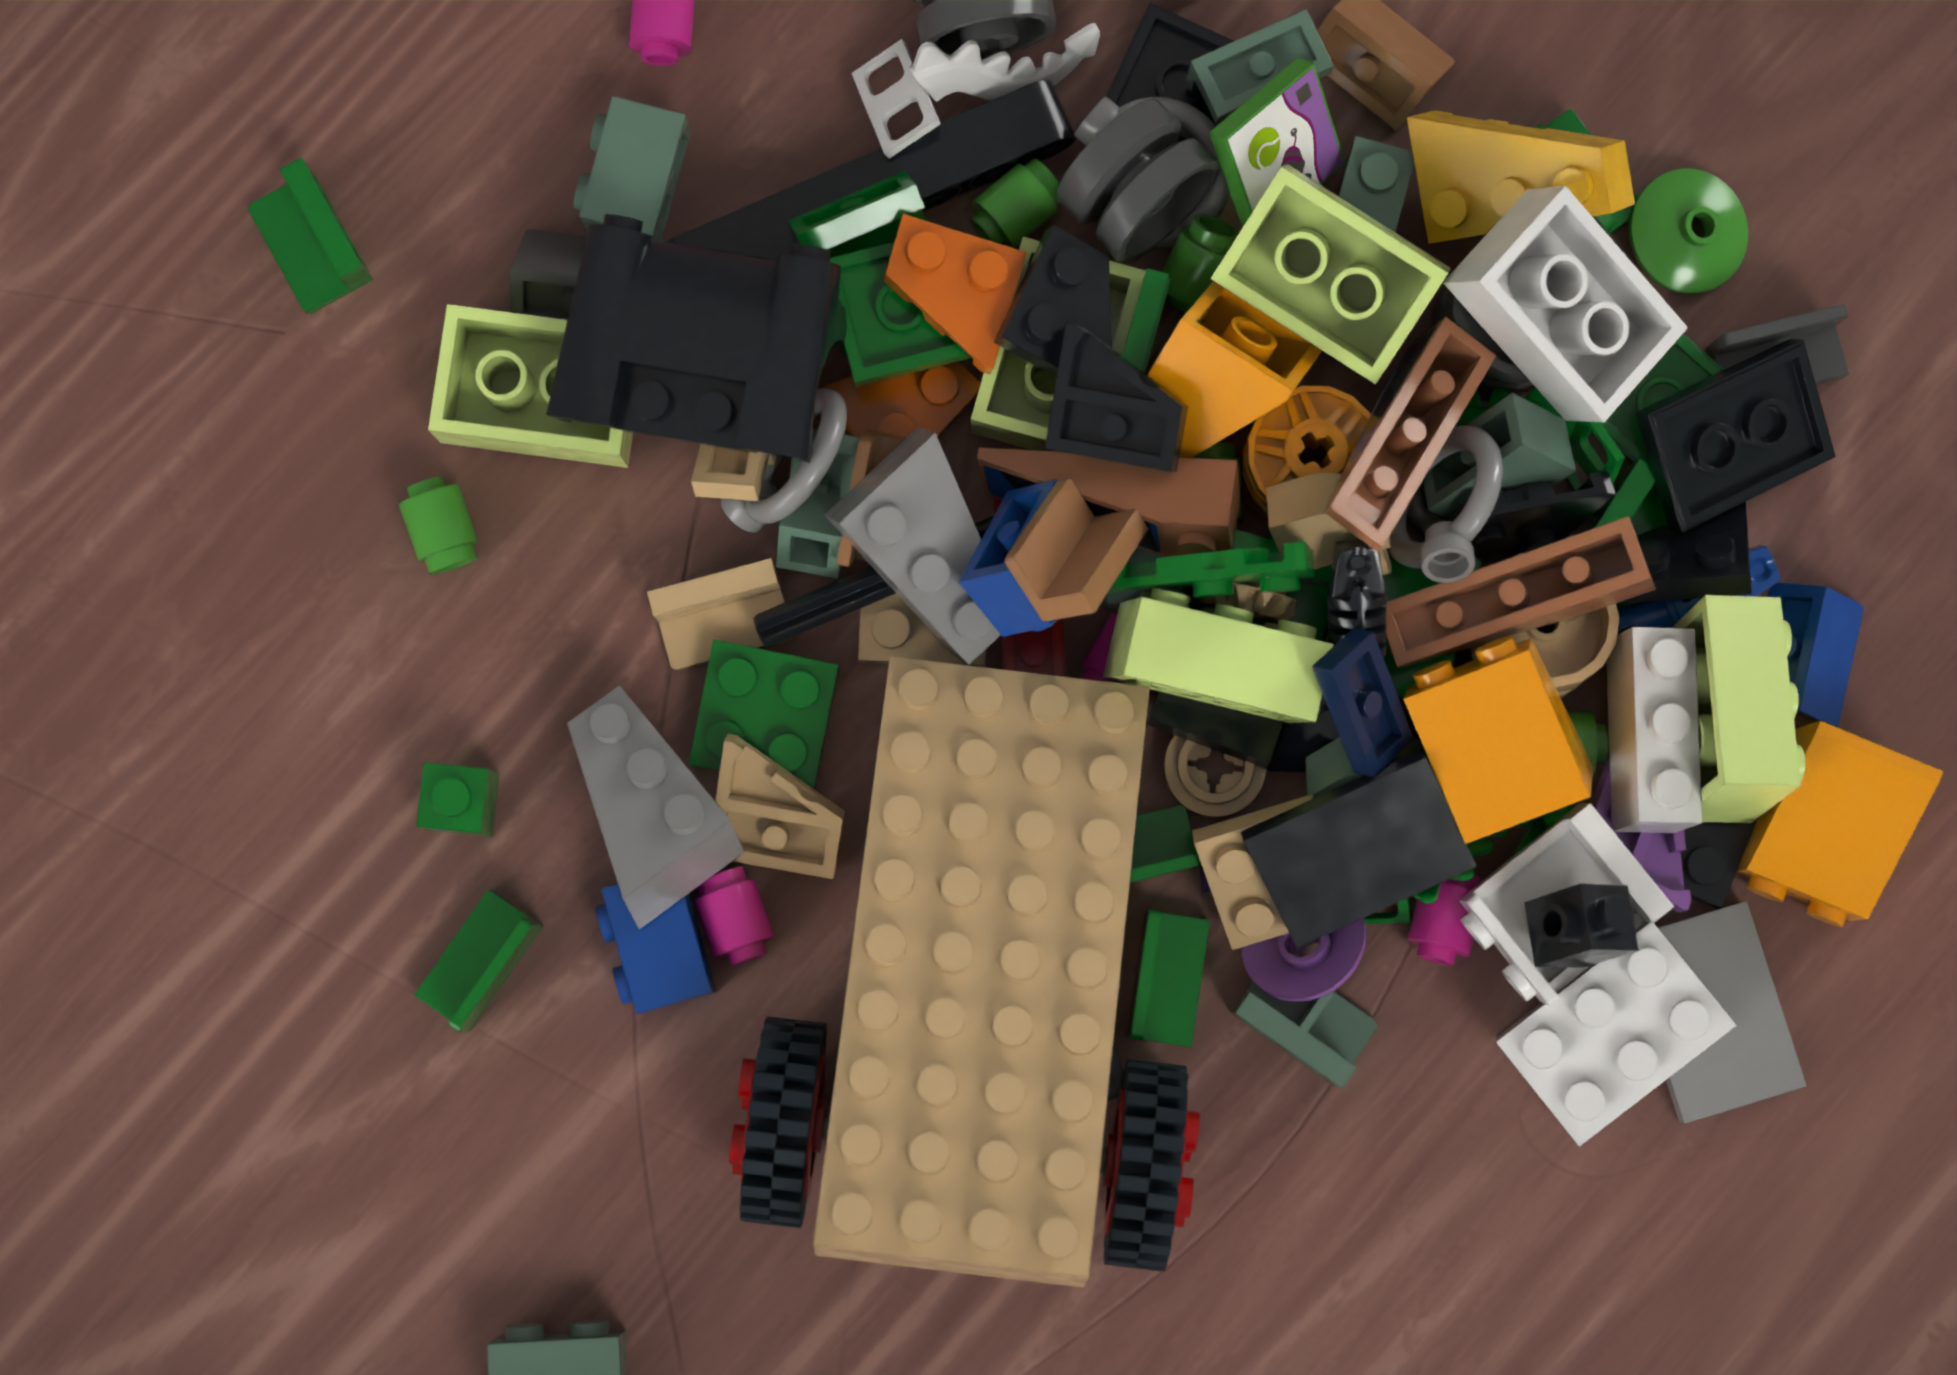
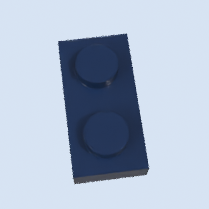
(1363, 702)

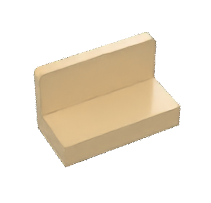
(714, 608)

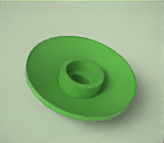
(1664, 236)

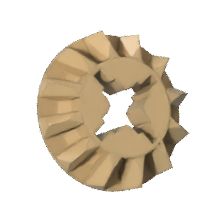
(1263, 605)
(1191, 787)

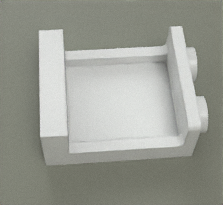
(1568, 853)

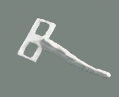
(962, 71)

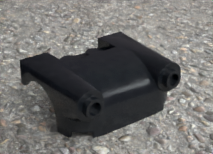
(697, 341)

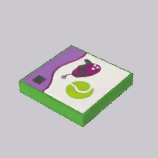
(1276, 128)

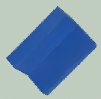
(1822, 646)

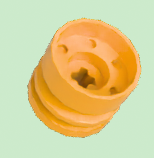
(1277, 439)

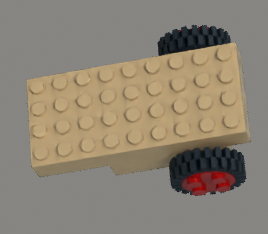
(981, 1002)

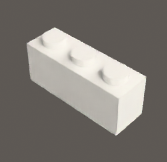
(1654, 731)

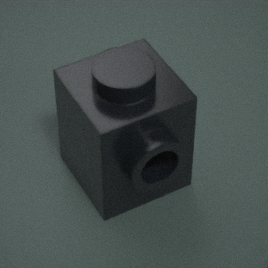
(1581, 926)

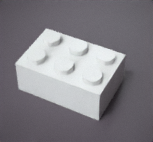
(1565, 304)
(1615, 1034)

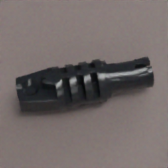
(1356, 593)

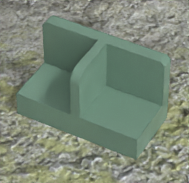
(1246, 65)
(1318, 1032)

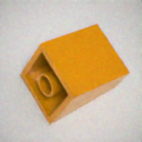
(1229, 366)
(1498, 738)
(1841, 828)

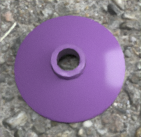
(1286, 975)

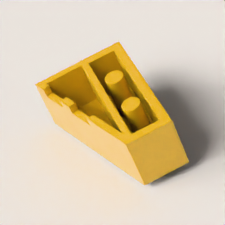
(1479, 168)

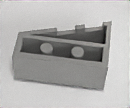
(919, 539)
(651, 809)

